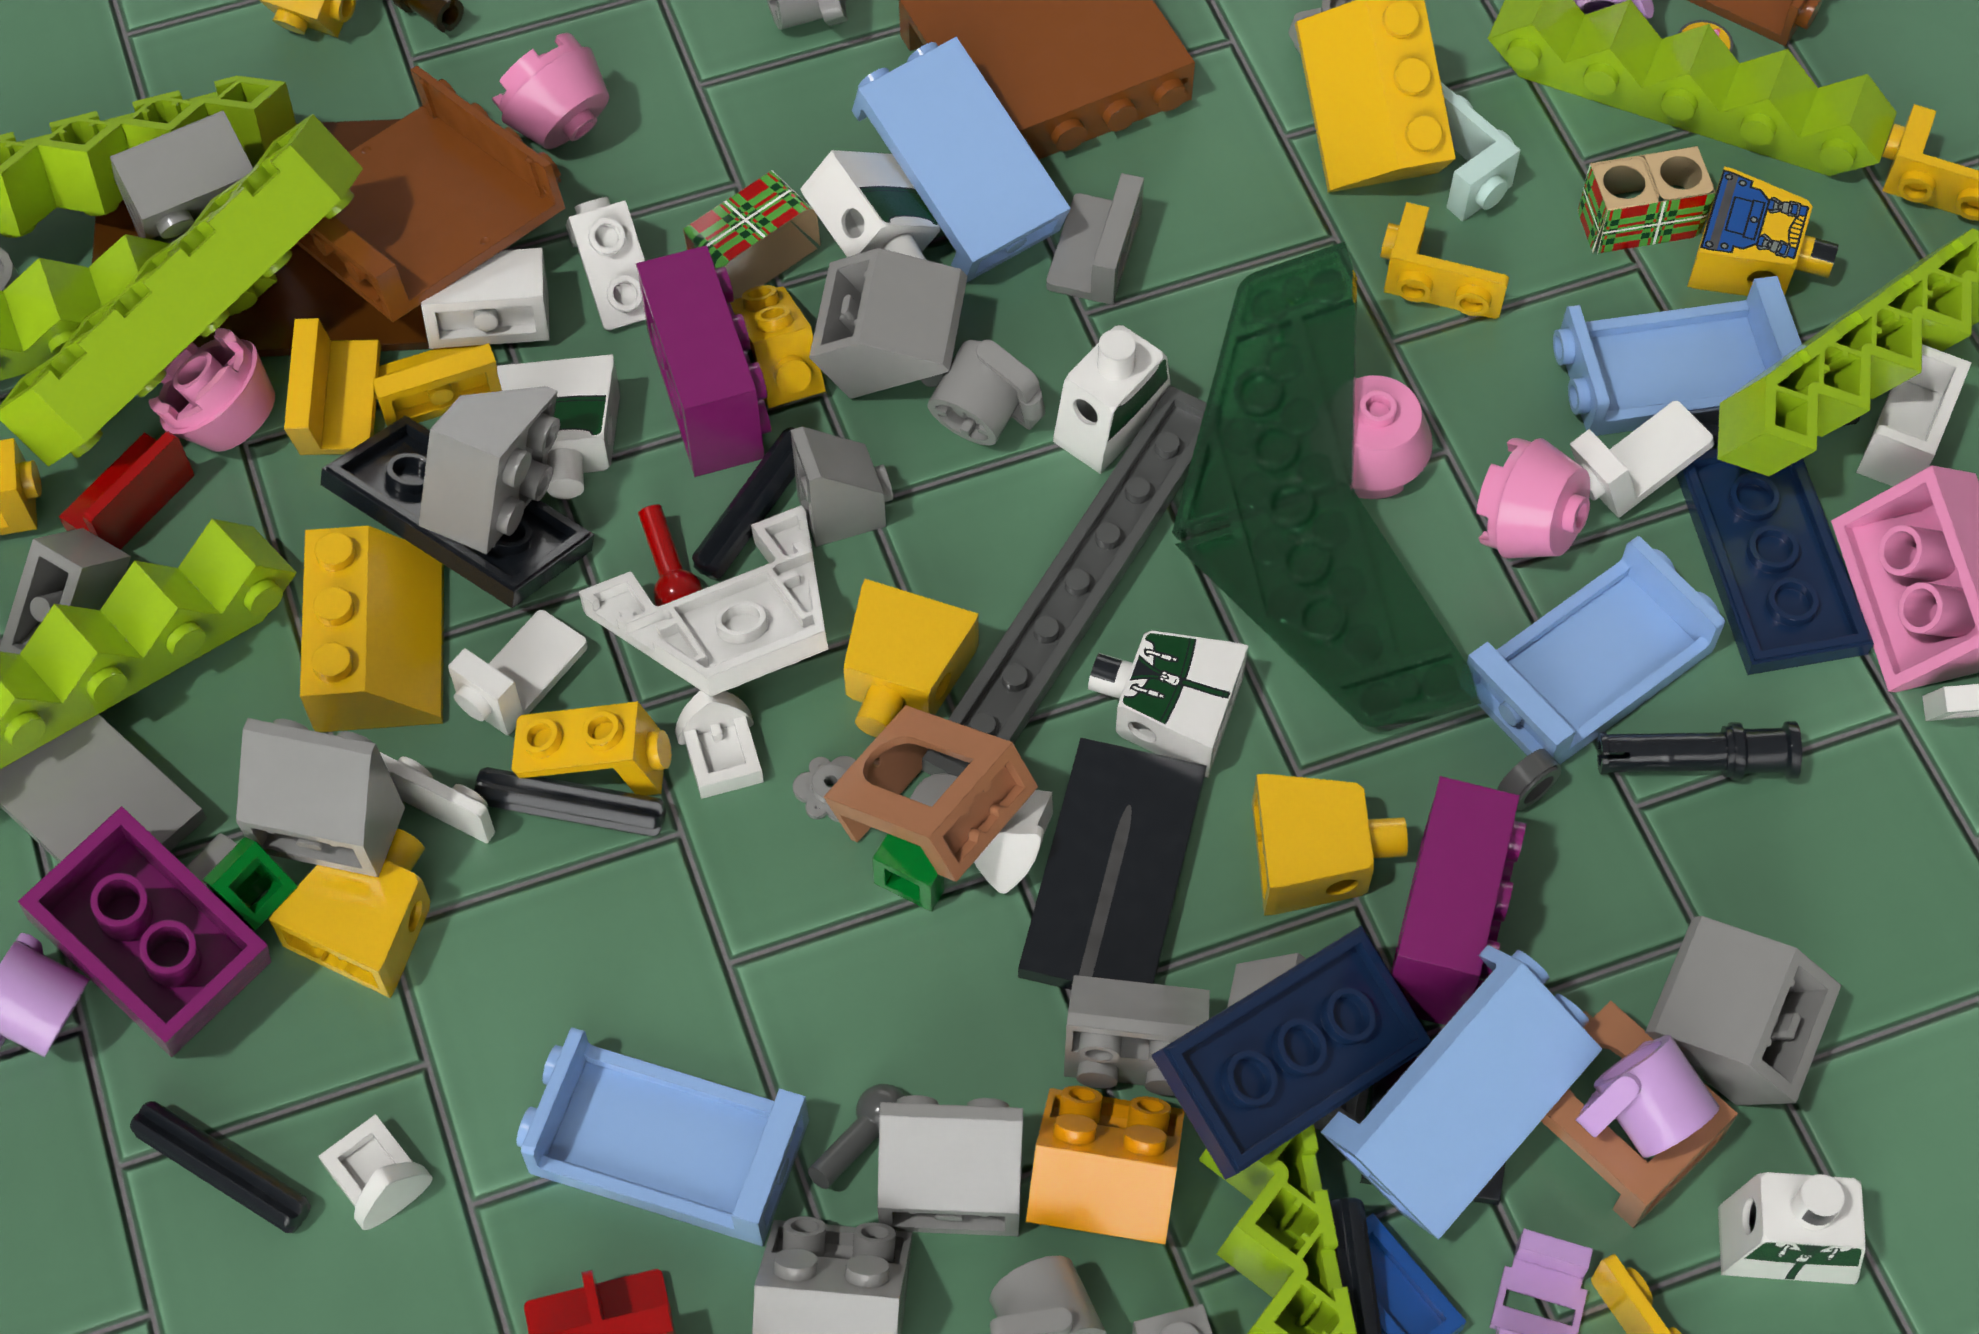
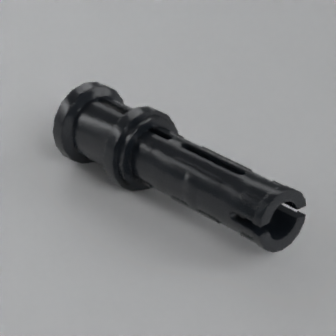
(1731, 751)

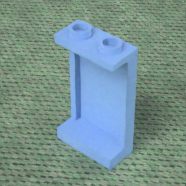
(962, 155)
(1694, 355)
(1596, 654)
(1470, 1094)
(662, 1139)

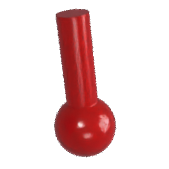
(673, 580)

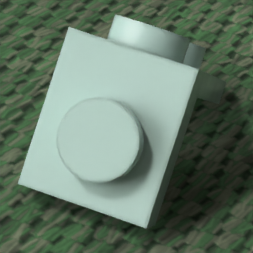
(1489, 154)

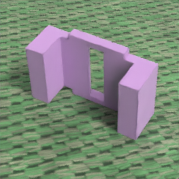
(1547, 1271)

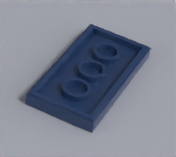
(1774, 565)
(1292, 1051)

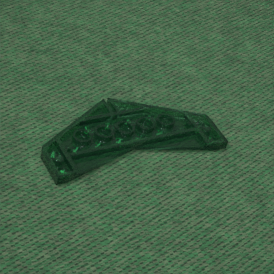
(1299, 540)

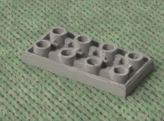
(85, 777)

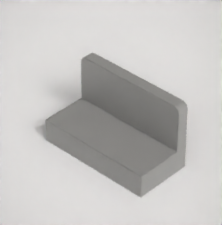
(1097, 243)

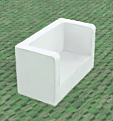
(492, 303)
(1914, 419)

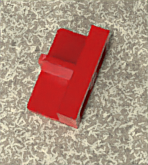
(610, 1307)

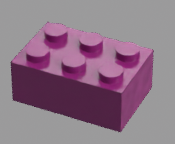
(704, 360)
(1457, 897)
(146, 931)

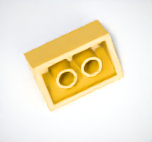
(1375, 92)
(370, 631)

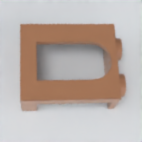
(962, 818)
(1638, 1181)

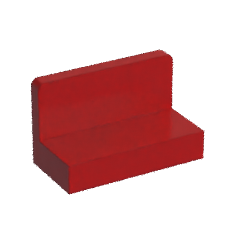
(131, 490)

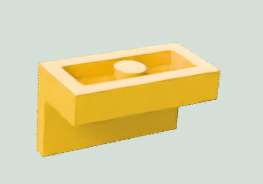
(433, 380)
(330, 390)

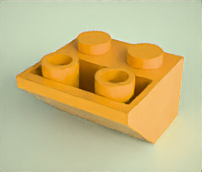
(1105, 1164)

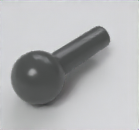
(855, 1138)

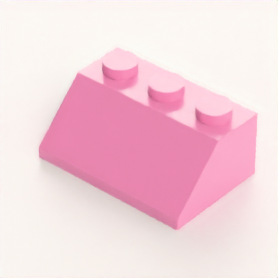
(1918, 575)

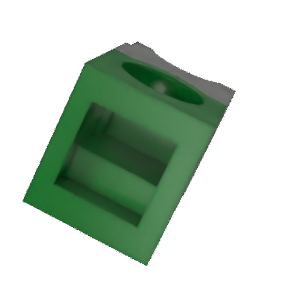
(904, 865)
(240, 875)

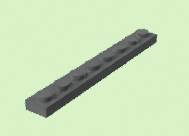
(1080, 577)

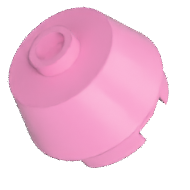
(554, 93)
(215, 393)
(1389, 437)
(1534, 501)

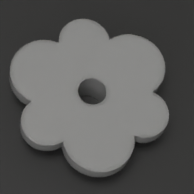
(813, 785)

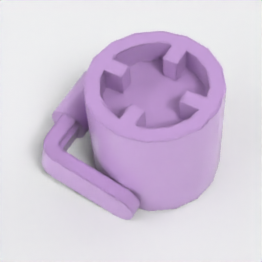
(35, 995)
(1651, 1096)

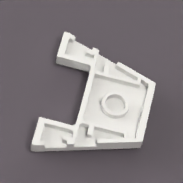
(730, 628)

